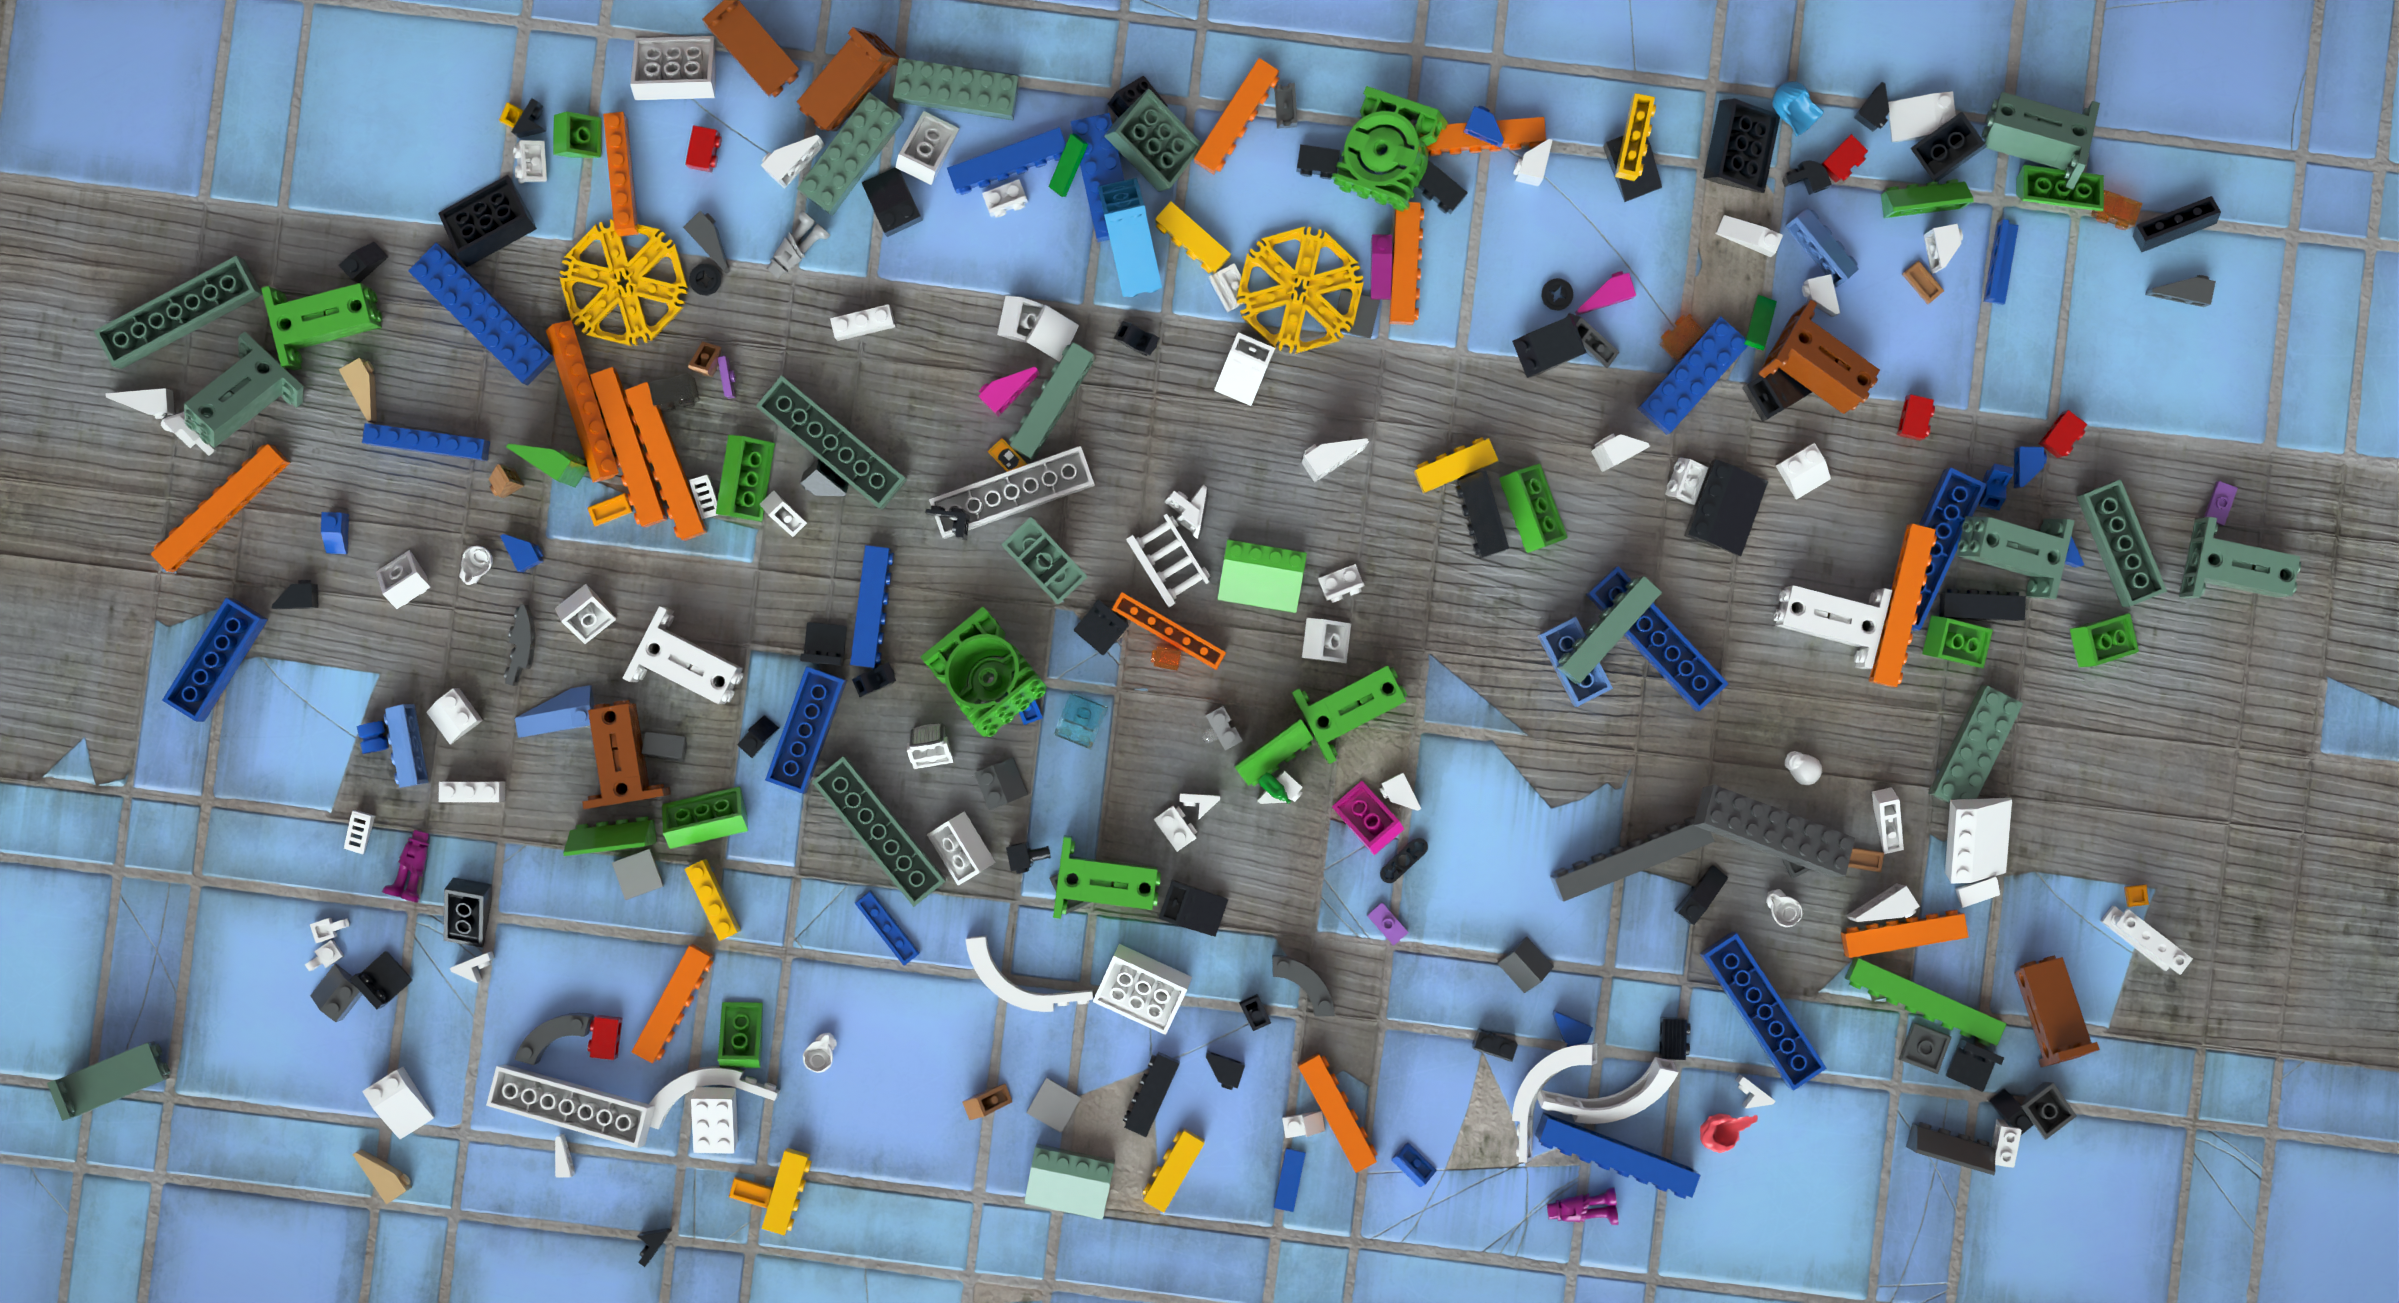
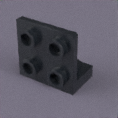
(1129, 94)
(960, 527)
(1101, 627)
(824, 644)
(382, 980)
(1972, 1065)

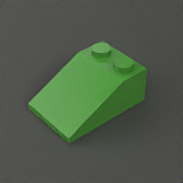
(2104, 640)
(1957, 641)
(740, 1035)

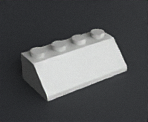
(1616, 449)

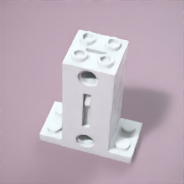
(1836, 619)
(683, 662)

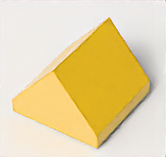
(510, 115)

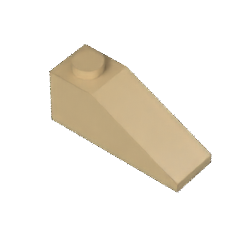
(362, 385)
(385, 1178)

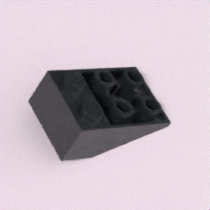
(1774, 393)
(1193, 908)

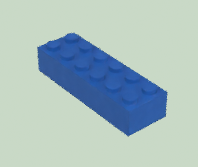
(1098, 166)
(1693, 375)
(215, 659)
(806, 730)

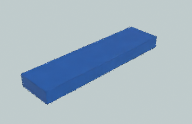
(887, 928)

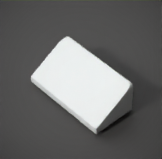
(1978, 891)

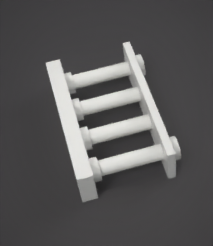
(1149, 560)
(2146, 940)

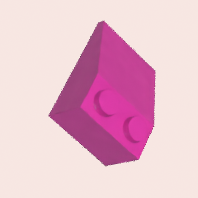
(1004, 391)
(1368, 817)

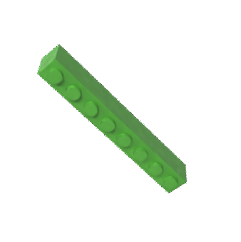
(1925, 1001)

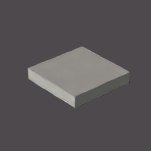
(638, 874)
(1053, 1104)

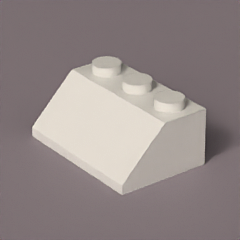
(961, 848)

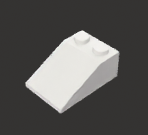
(1919, 115)
(926, 148)
(790, 160)
(1890, 904)
(399, 1103)

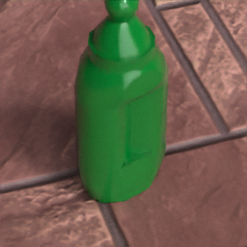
(1274, 787)

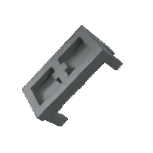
(1285, 106)
(664, 747)

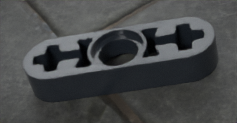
(1411, 846)

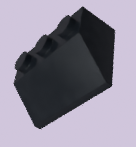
(1948, 147)

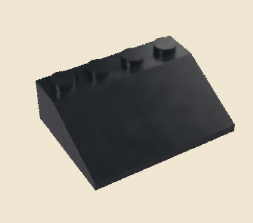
(1741, 145)
(487, 221)
(1726, 507)
(1482, 514)

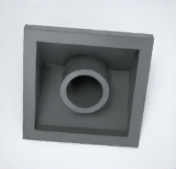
(1526, 965)

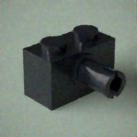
(1022, 857)

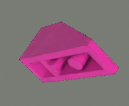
(1614, 291)

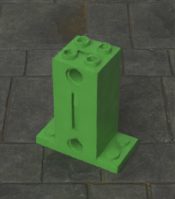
(319, 319)
(1350, 707)
(1103, 882)

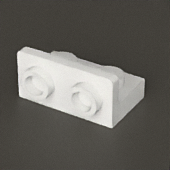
(530, 161)
(1005, 198)
(1686, 480)
(1340, 583)
(1175, 828)
(2006, 1143)

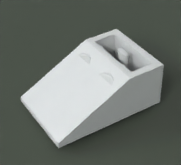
(1244, 369)

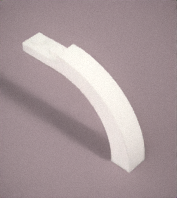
(1008, 991)
(703, 1077)
(1535, 1080)
(1617, 1106)

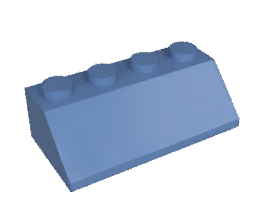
(1822, 246)
(1558, 642)
(406, 745)

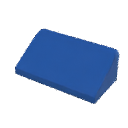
(1414, 1165)

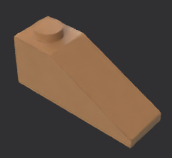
(504, 481)

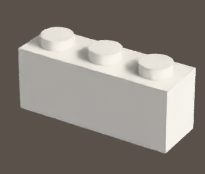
(862, 322)
(472, 791)

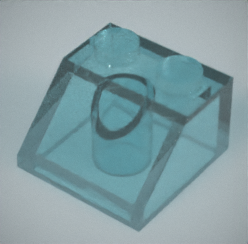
(1080, 721)

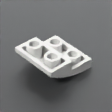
(1052, 332)

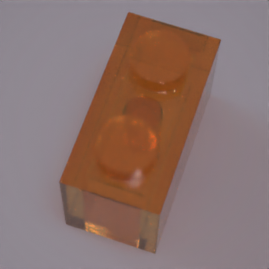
(2118, 211)
(1166, 658)

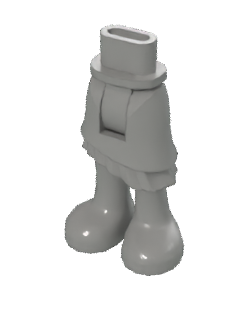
(789, 251)

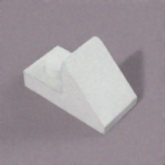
(1206, 801)
(469, 968)
(1756, 1097)
(1303, 1124)

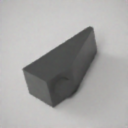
(707, 236)
(2192, 291)
(1594, 343)

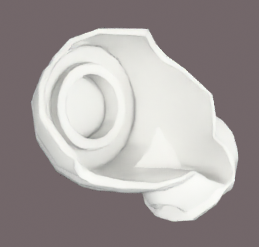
(475, 563)
(1803, 767)
(1784, 909)
(819, 1053)

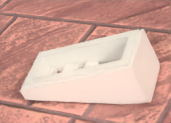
(693, 483)
(369, 818)
(563, 1161)

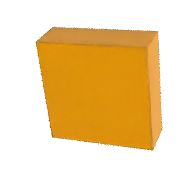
(2136, 895)

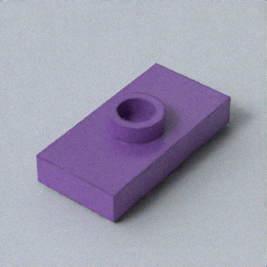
(727, 377)
(2221, 502)
(1387, 923)

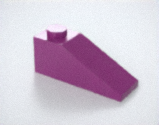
(1381, 266)

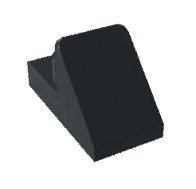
(525, 125)
(758, 736)
(1255, 1012)
(654, 1240)

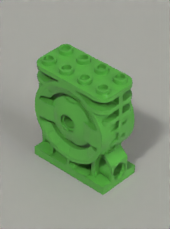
(1373, 133)
(963, 657)

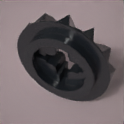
(698, 274)
(1566, 292)

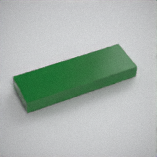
(1068, 165)
(1760, 322)

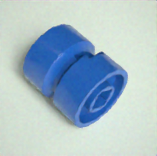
(372, 737)

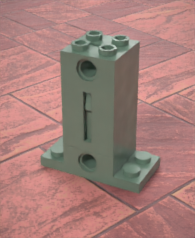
(2041, 133)
(240, 393)
(2020, 550)
(1044, 560)
(2235, 565)
(108, 1080)

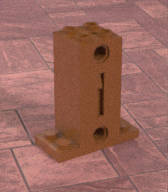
(751, 46)
(847, 79)
(1821, 362)
(620, 756)
(2054, 1011)

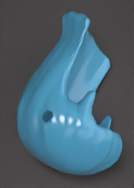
(1795, 107)

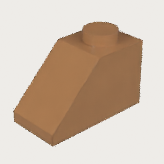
(705, 359)
(987, 1102)

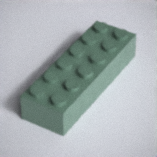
(956, 89)
(850, 154)
(1053, 401)
(2121, 543)
(1609, 629)
(1976, 746)

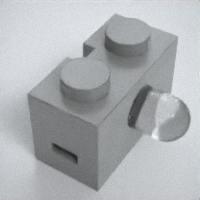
(1221, 729)

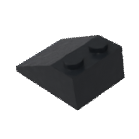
(1646, 183)
(892, 201)
(1549, 347)
(466, 911)

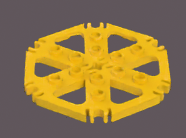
(1318, 285)
(610, 295)

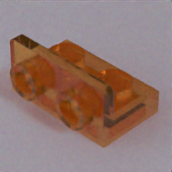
(1681, 337)

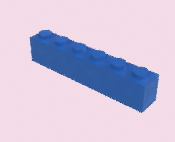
(1007, 161)
(426, 442)
(871, 606)

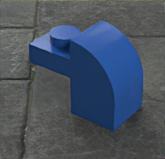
(1995, 490)

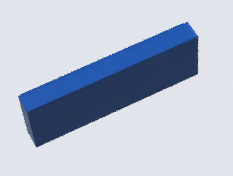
(1289, 1179)

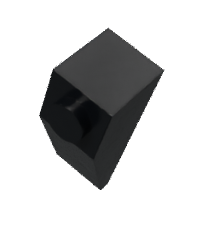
(1701, 895)

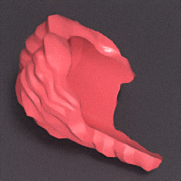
(1722, 1131)

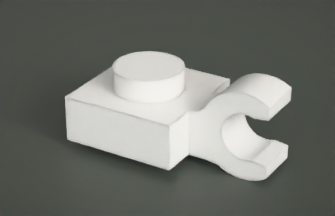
(327, 929)
(327, 955)

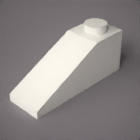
(1750, 235)
(152, 402)
(1888, 819)

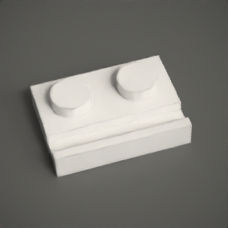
(1226, 285)

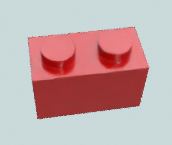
(703, 149)
(1843, 158)
(1916, 417)
(2063, 434)
(605, 1037)

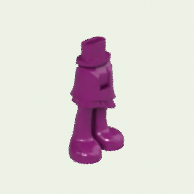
(413, 860)
(1576, 1208)

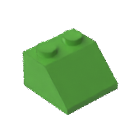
(577, 135)

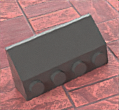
(1952, 1148)

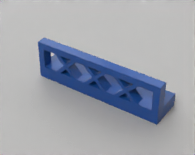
(2001, 262)

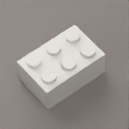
(714, 1120)

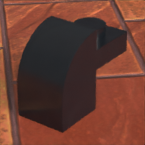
(1813, 175)
(1136, 338)
(874, 680)

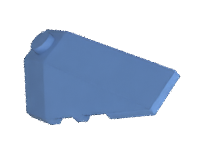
(560, 713)

